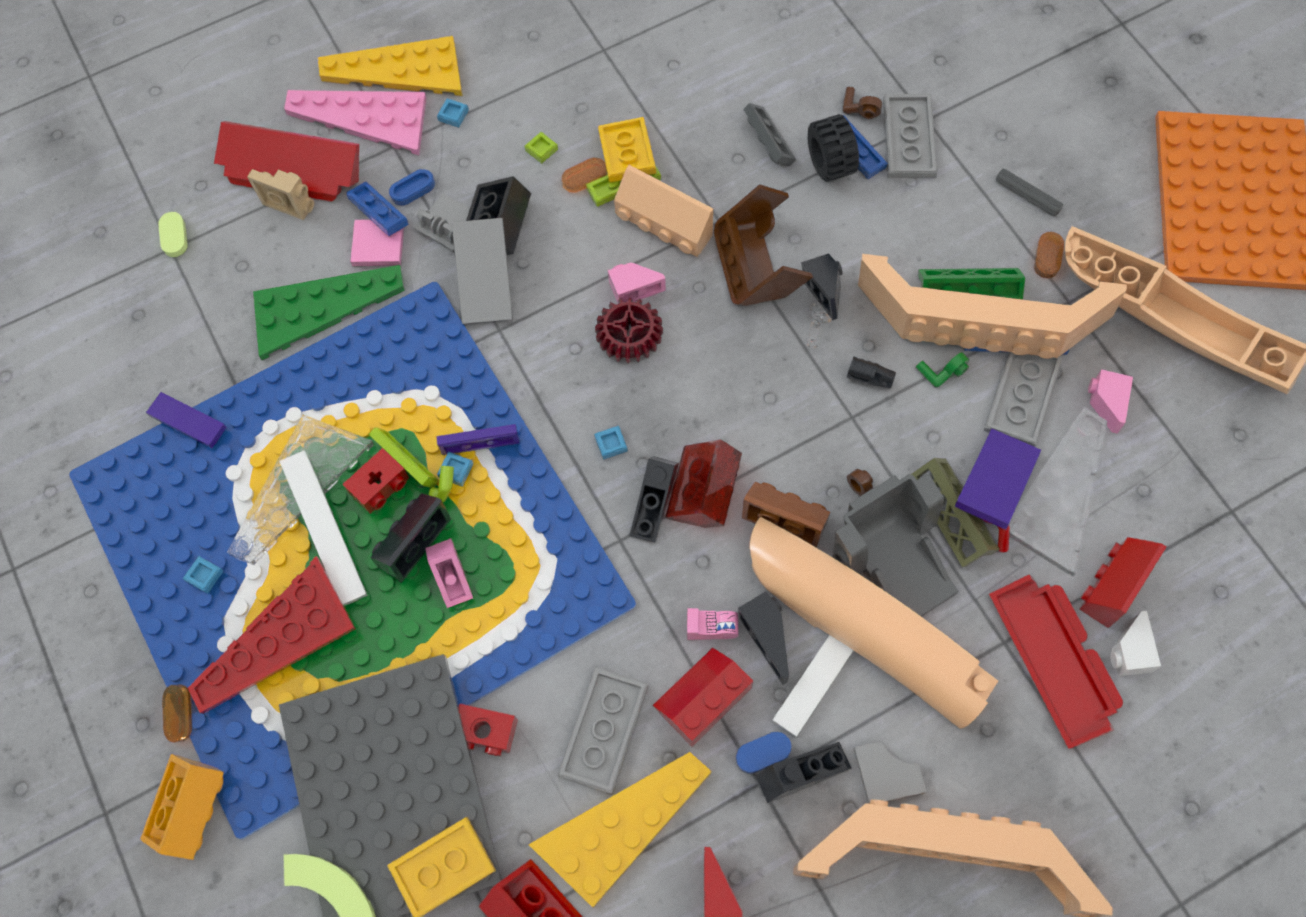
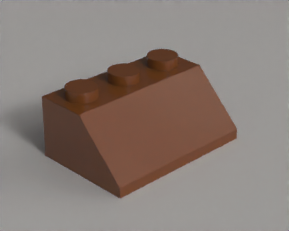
(785, 511)

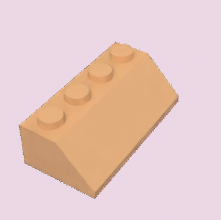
(664, 211)

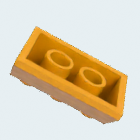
(182, 807)

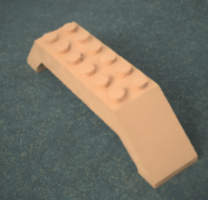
(983, 319)
(962, 840)

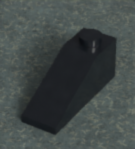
(825, 282)
(765, 626)

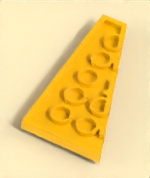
(405, 66)
(608, 838)

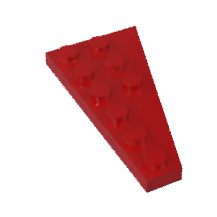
(286, 631)

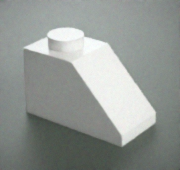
(1136, 648)

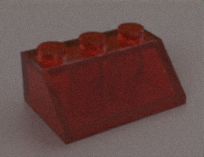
(704, 484)

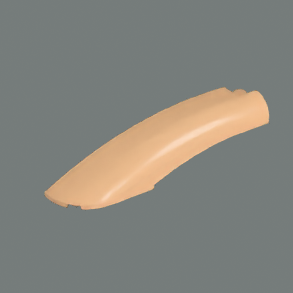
(870, 623)

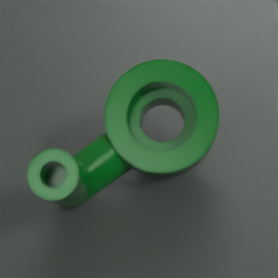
(956, 366)

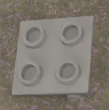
(438, 220)

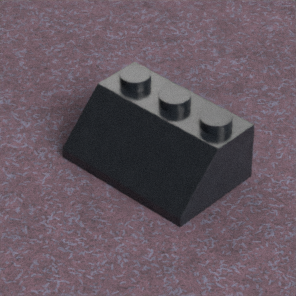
(505, 200)
(410, 536)

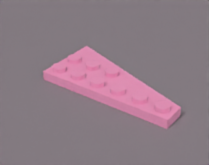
(370, 115)

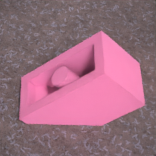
(635, 282)
(1111, 397)
(448, 573)

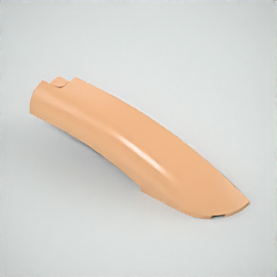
(1187, 314)

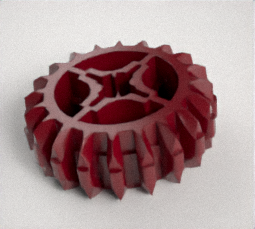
(611, 326)

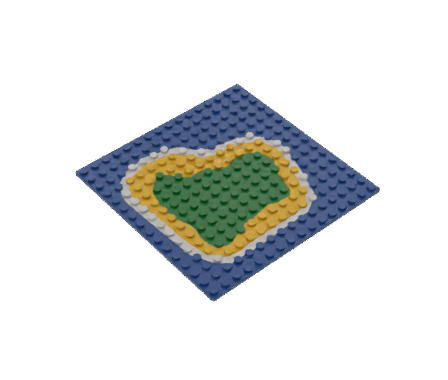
(518, 534)

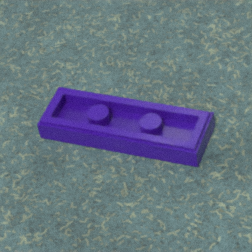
(186, 420)
(478, 439)

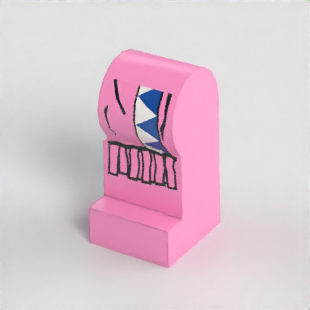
(711, 624)

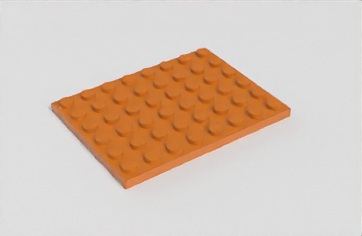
(1233, 198)

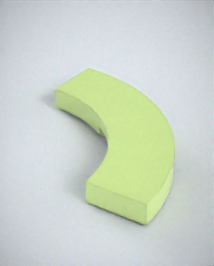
(328, 881)

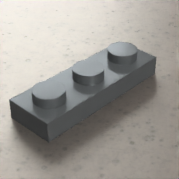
(769, 134)

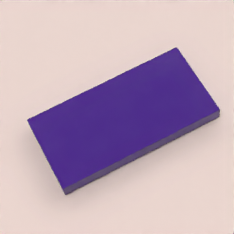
(998, 479)

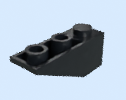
(653, 498)
(802, 771)

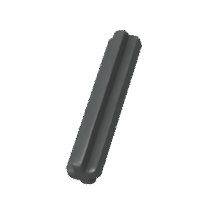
(1029, 192)

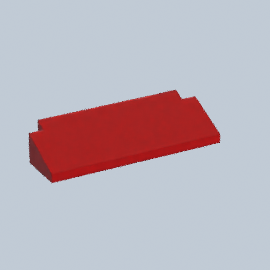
(318, 161)
(1050, 643)

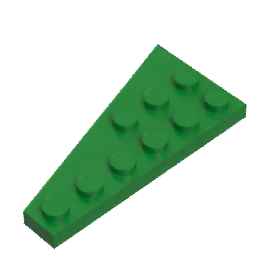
(313, 306)

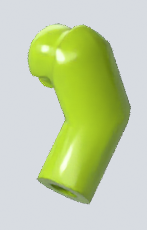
(445, 483)

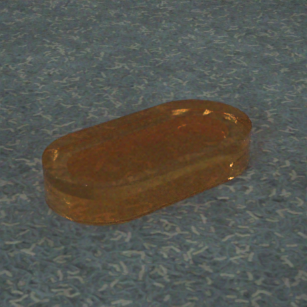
(578, 176)
(1049, 254)
(177, 713)

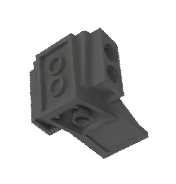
(886, 541)

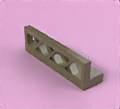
(974, 526)

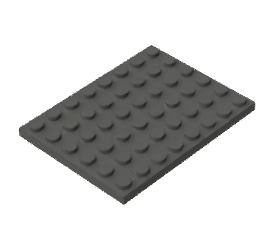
(383, 773)

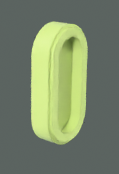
(172, 234)

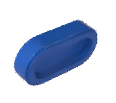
(412, 187)
(763, 752)

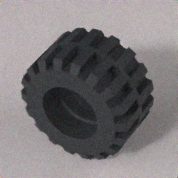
(833, 147)

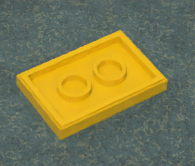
(625, 145)
(441, 868)

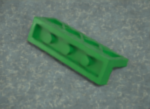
(981, 281)

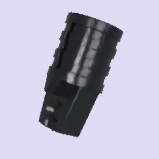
(870, 373)

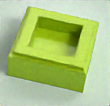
(541, 147)

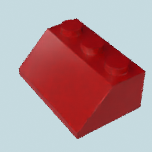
(1120, 579)
(703, 695)
(527, 894)

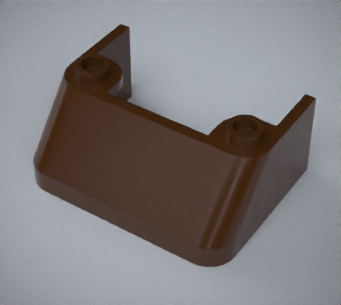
(745, 254)

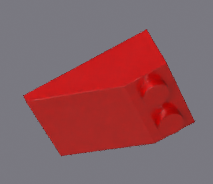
(718, 896)

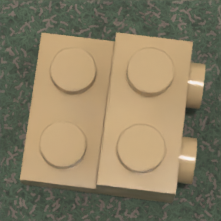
(282, 192)

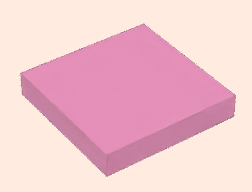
(374, 247)

